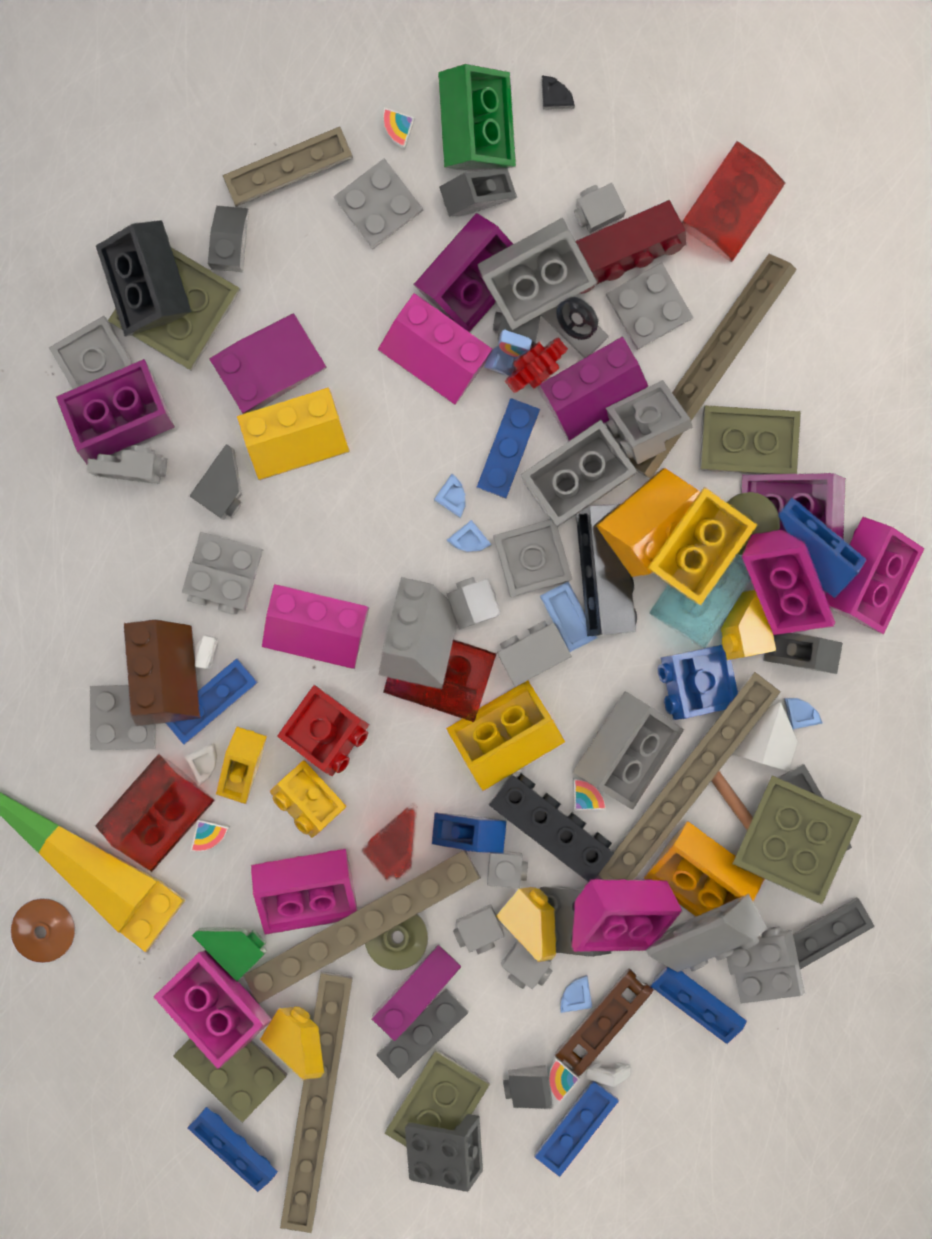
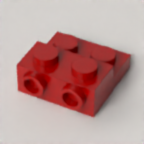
(324, 731)

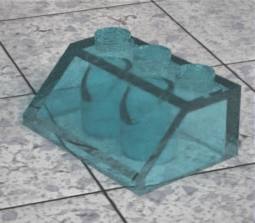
(702, 621)

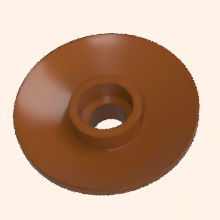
(58, 926)

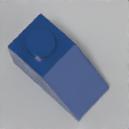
(469, 832)

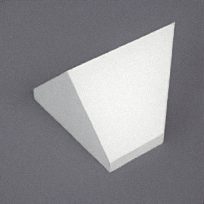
(770, 740)

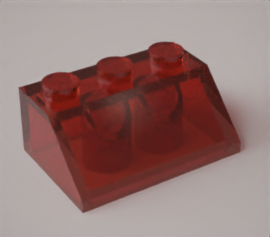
(733, 202)
(462, 685)
(154, 813)
(394, 844)

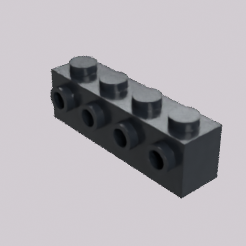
(604, 578)
(551, 828)

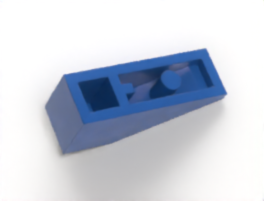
(831, 556)

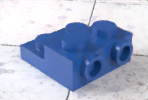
(697, 682)

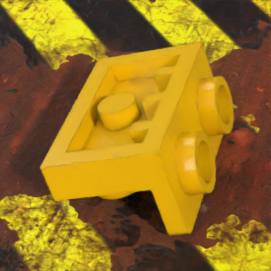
(307, 799)

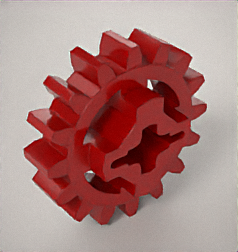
(536, 365)

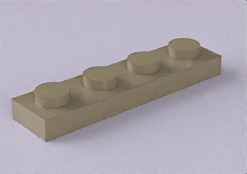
(287, 166)

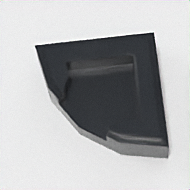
(555, 94)

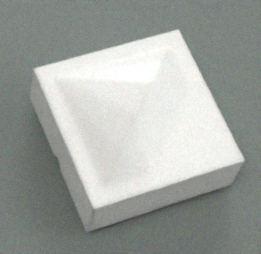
(205, 651)

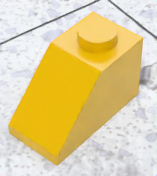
(747, 628)
(240, 765)
(531, 922)
(295, 1041)

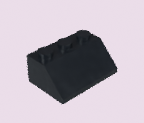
(143, 277)

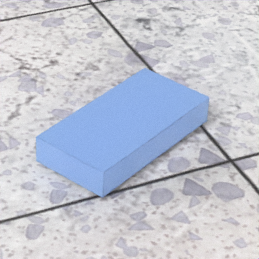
(567, 615)

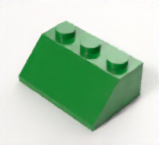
(476, 118)

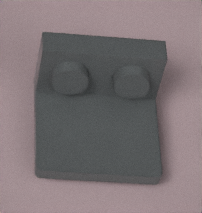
(564, 904)
(444, 1155)

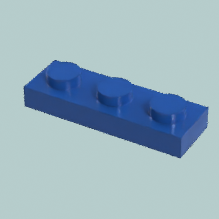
(508, 448)
(215, 699)
(699, 1004)
(576, 1128)
(232, 1149)

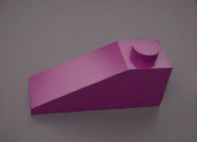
(415, 993)

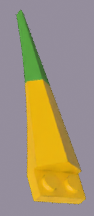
(121, 893)

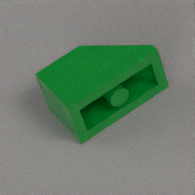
(232, 948)

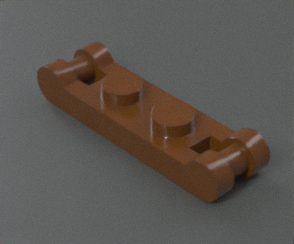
(604, 1022)

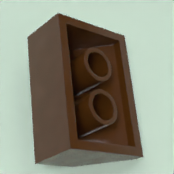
(161, 672)

